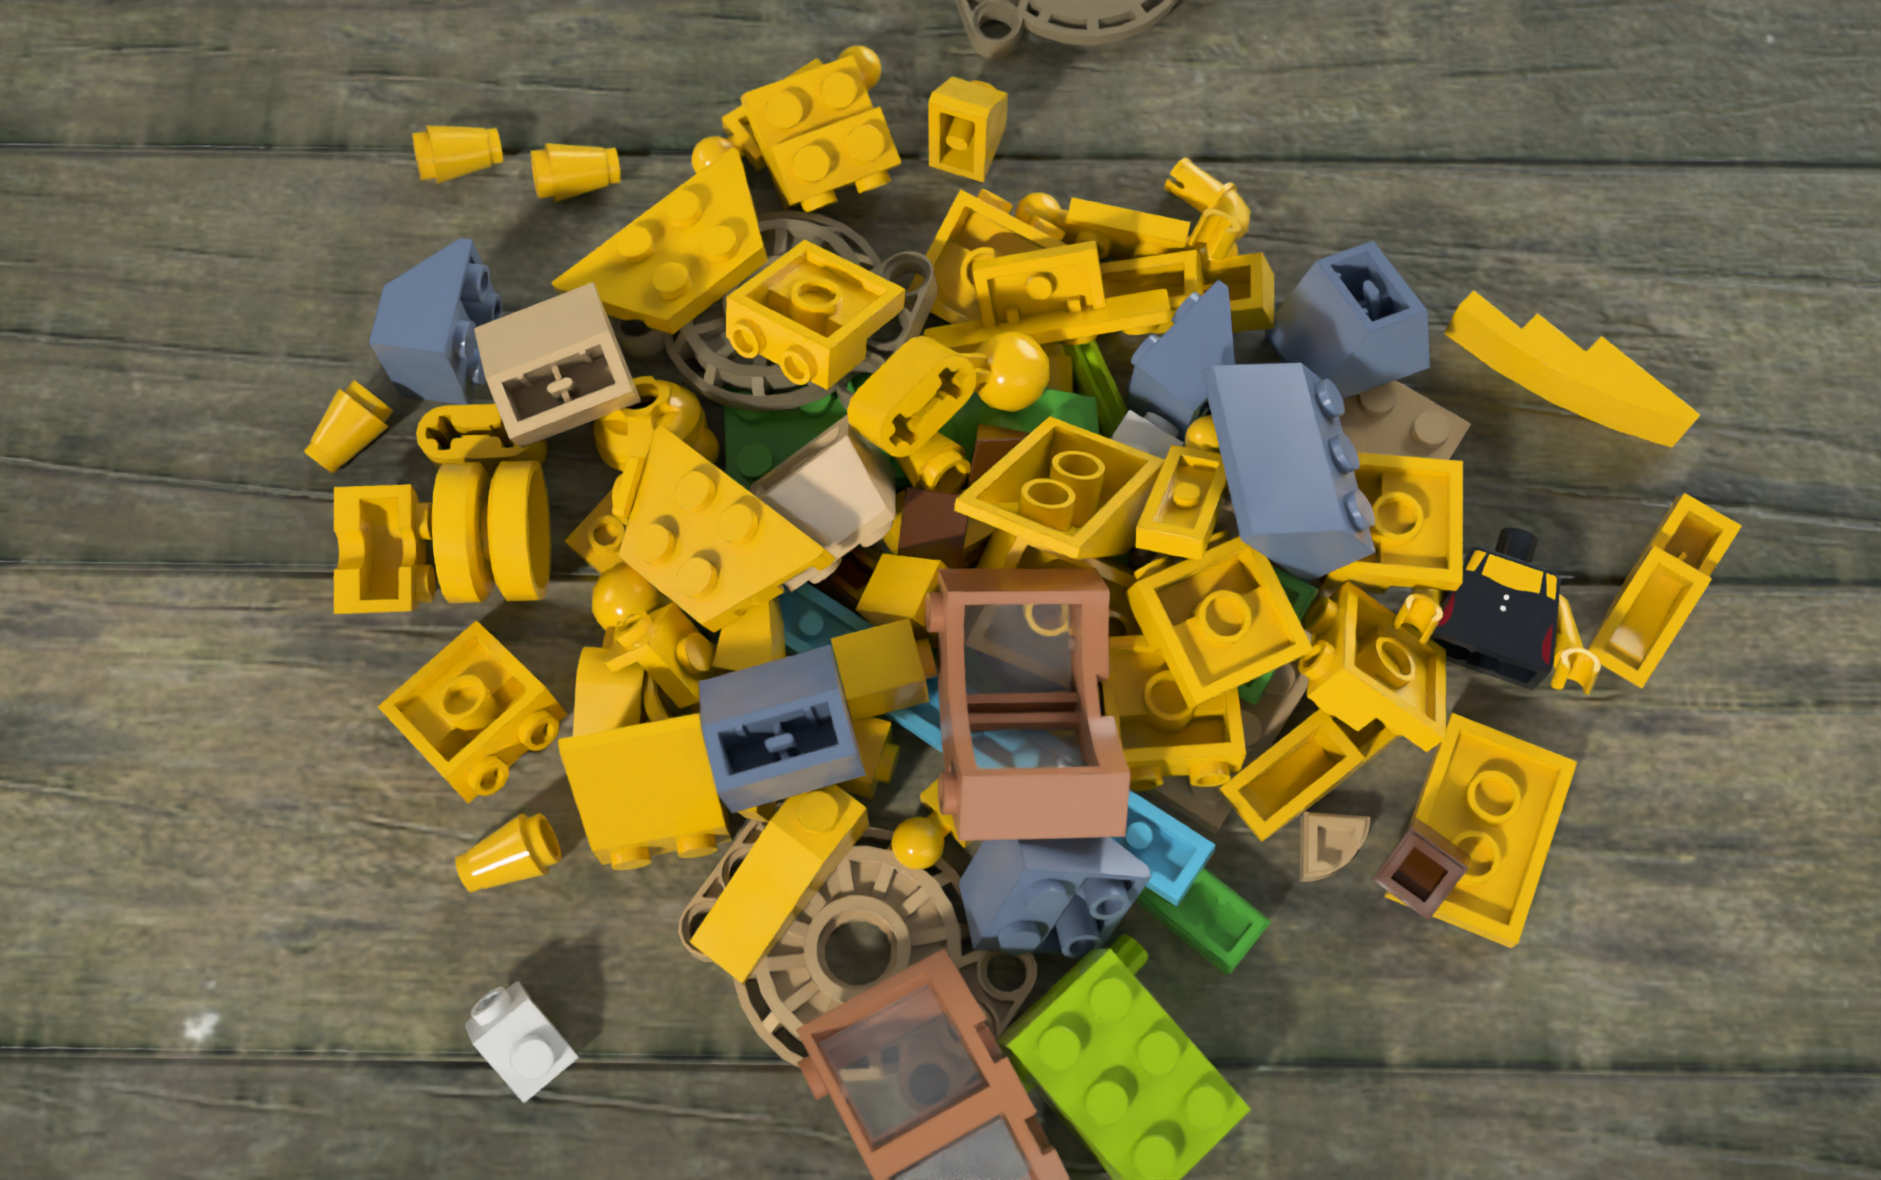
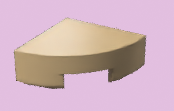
(1329, 843)

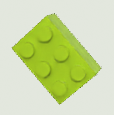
(1121, 1073)

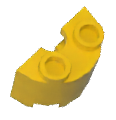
(382, 549)

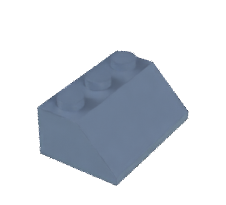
(1290, 466)

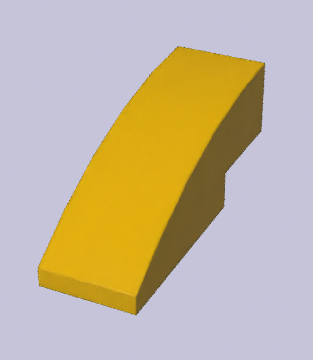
(1184, 272)
(1662, 589)
(1302, 770)

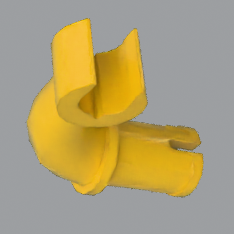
(1223, 211)

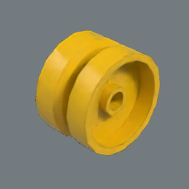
(491, 531)

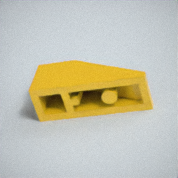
(780, 877)

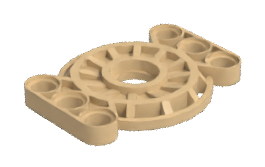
(862, 888)

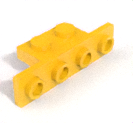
(1053, 299)

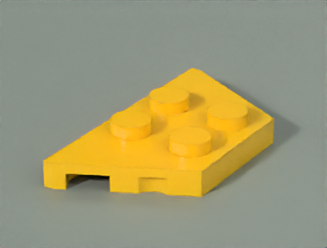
(678, 251)
(710, 537)

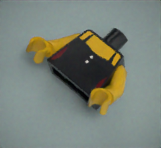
(1505, 618)

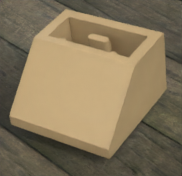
(554, 366)
(834, 492)

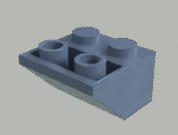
(429, 322)
(1353, 322)
(1170, 368)
(778, 729)
(1049, 894)

